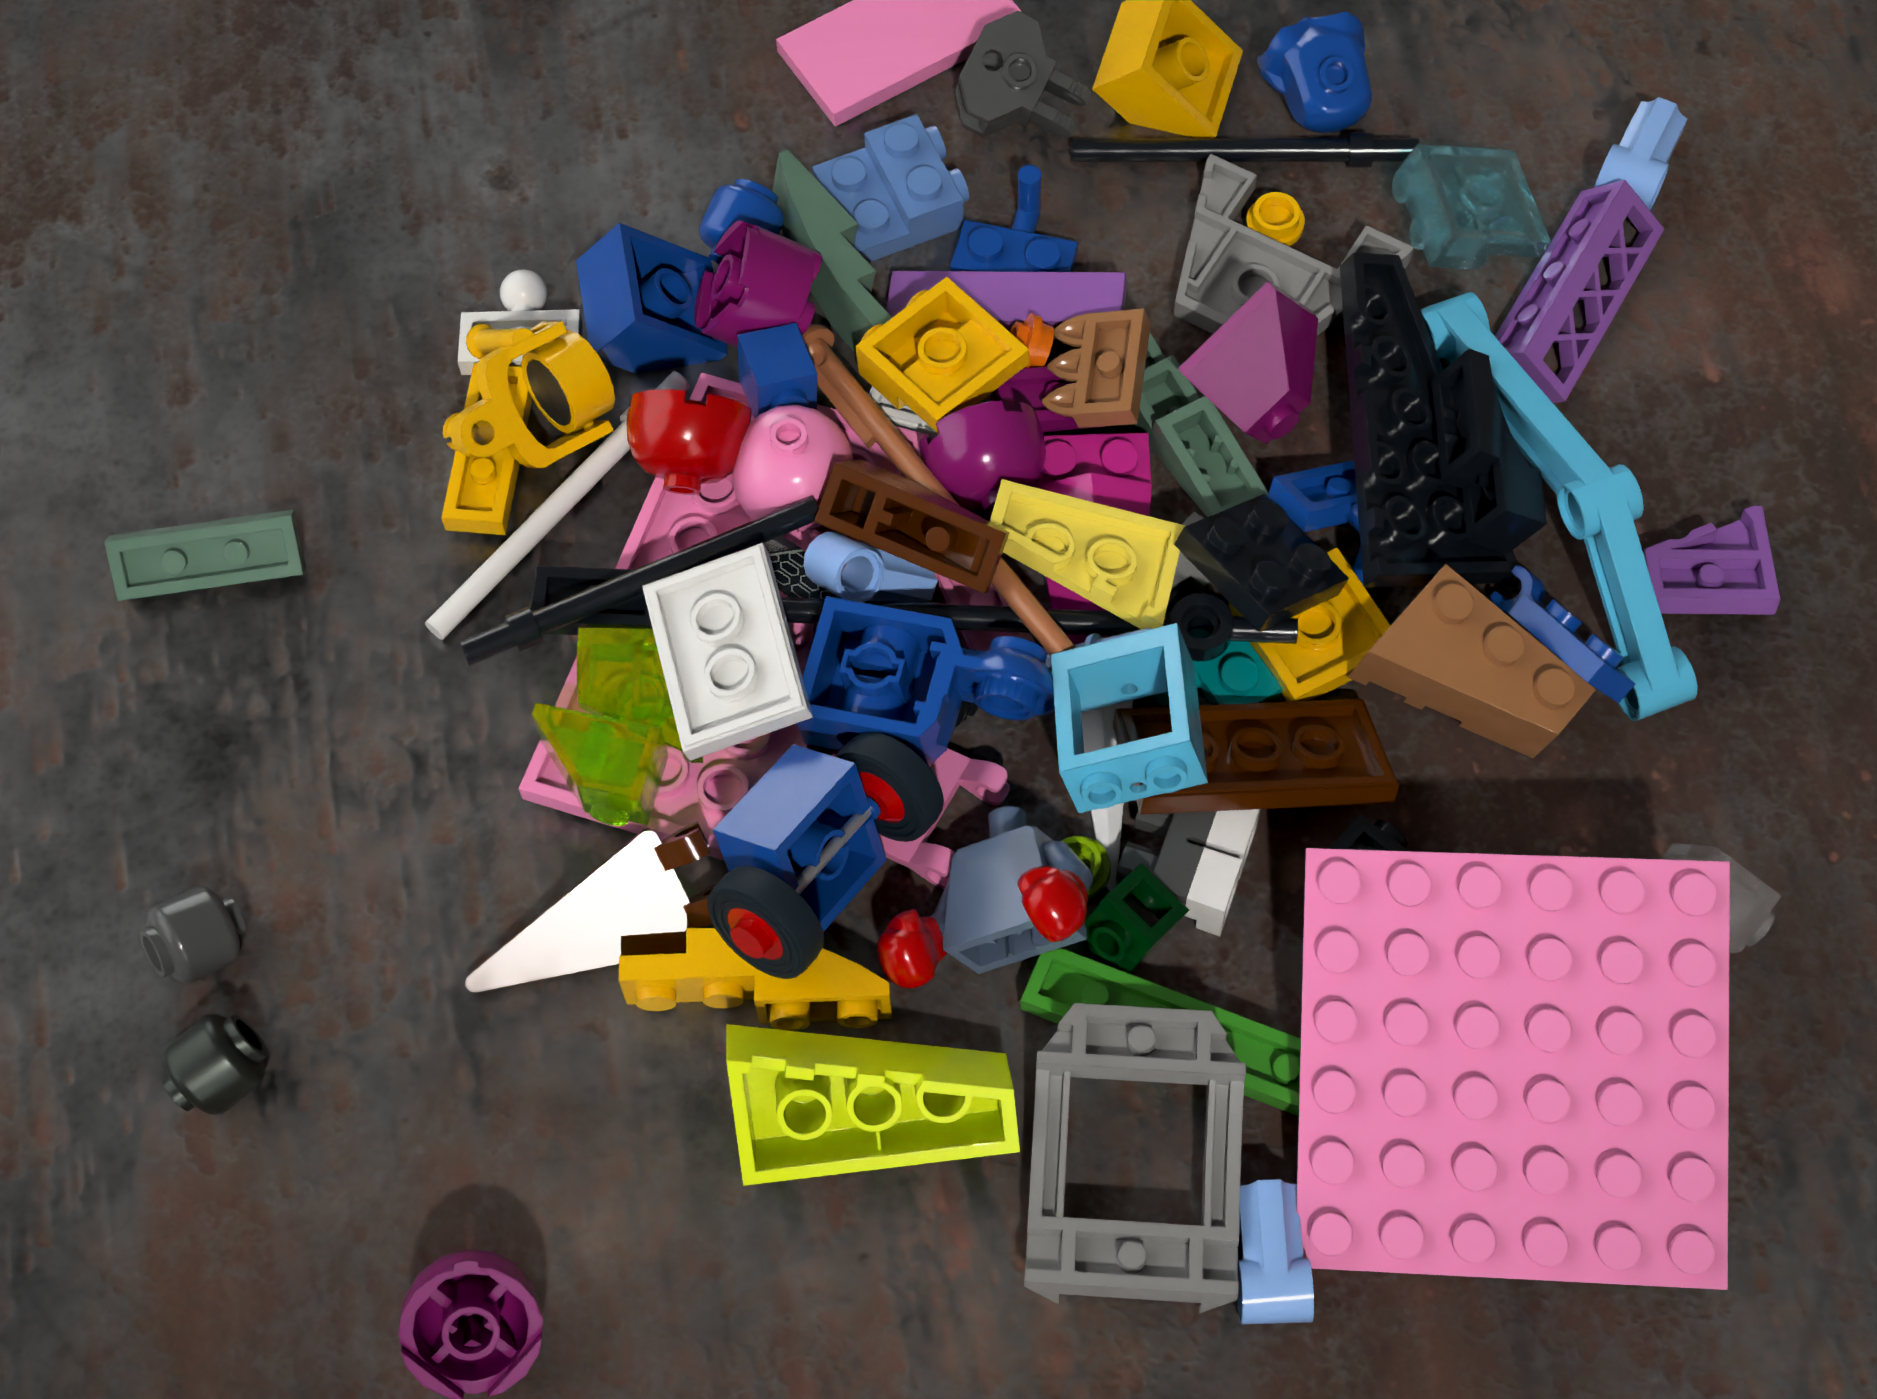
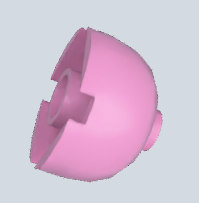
(787, 459)

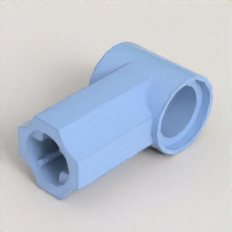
(1645, 149)
(868, 572)
(1272, 1269)

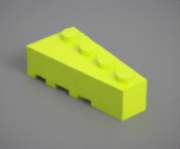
(862, 1104)

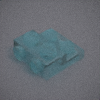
(1468, 205)

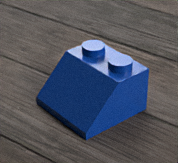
(643, 302)

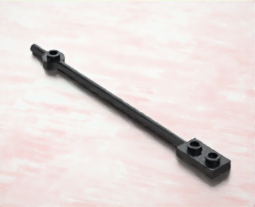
(1190, 612)

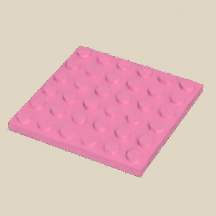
(1515, 1067)

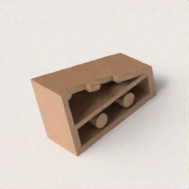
(1475, 666)

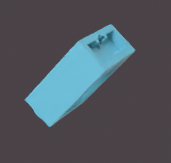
(1118, 673)

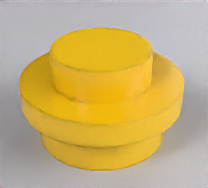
(1277, 217)

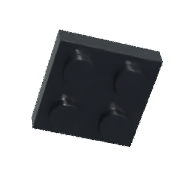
(1261, 562)

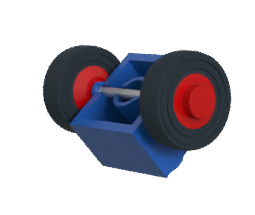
(812, 842)

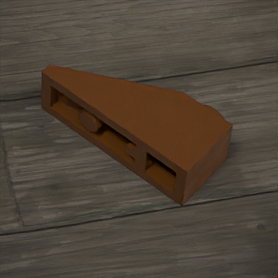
(911, 523)

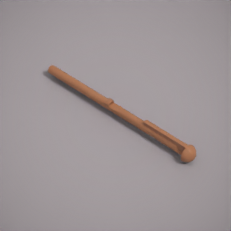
(874, 426)

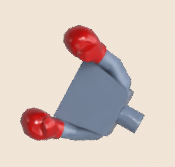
(1000, 905)

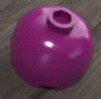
(982, 448)
(470, 1324)

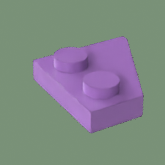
(1717, 569)

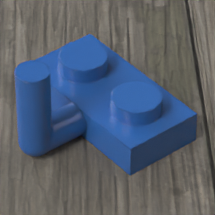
(1015, 249)
(1320, 499)

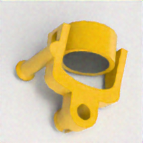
(562, 378)

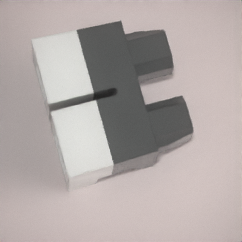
(1197, 860)

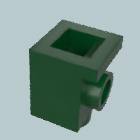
(1119, 934)

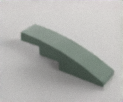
(823, 225)
(1193, 438)

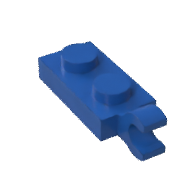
(1557, 629)

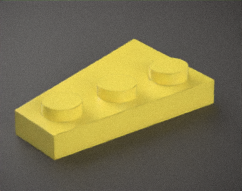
(1092, 549)

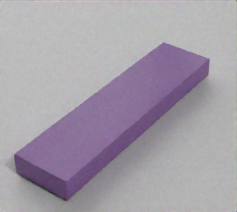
(1017, 294)

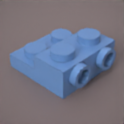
(897, 188)

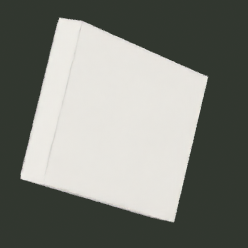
(726, 652)

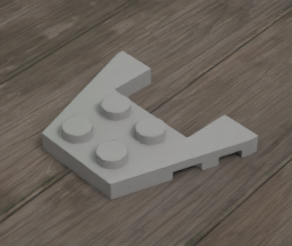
(1232, 262)

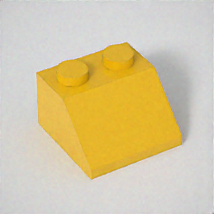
(1168, 68)

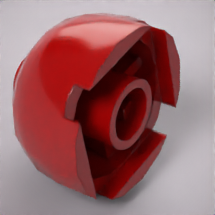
(685, 438)

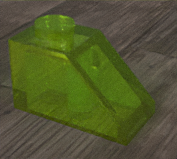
(605, 761)

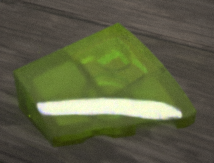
(625, 679)

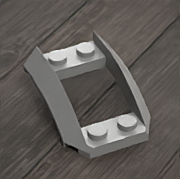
(1134, 1256)

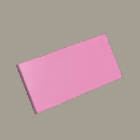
(883, 48)

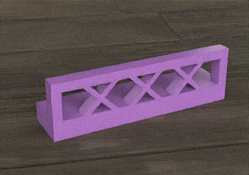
(1570, 274)

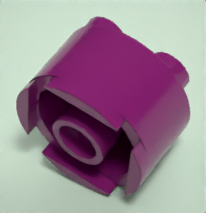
(756, 285)

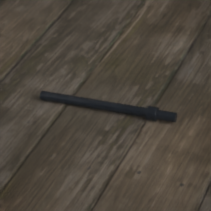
(1357, 150)
(525, 628)

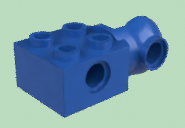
(909, 676)

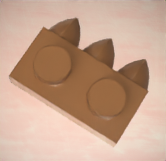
(1103, 369)

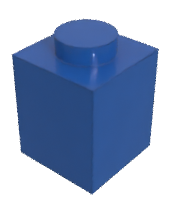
(776, 369)

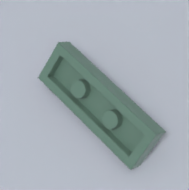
(205, 555)

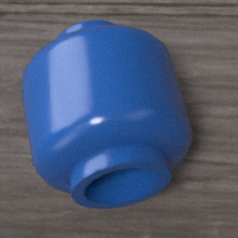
(742, 202)

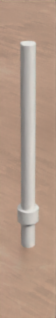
(538, 524)

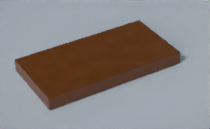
(1273, 756)

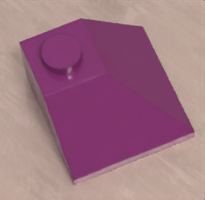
(1259, 364)

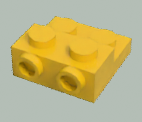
(939, 354)

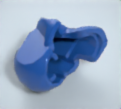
(1320, 71)

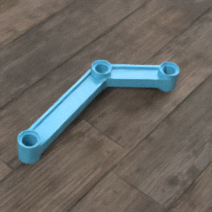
(1593, 503)

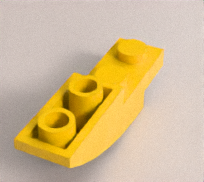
(719, 978)

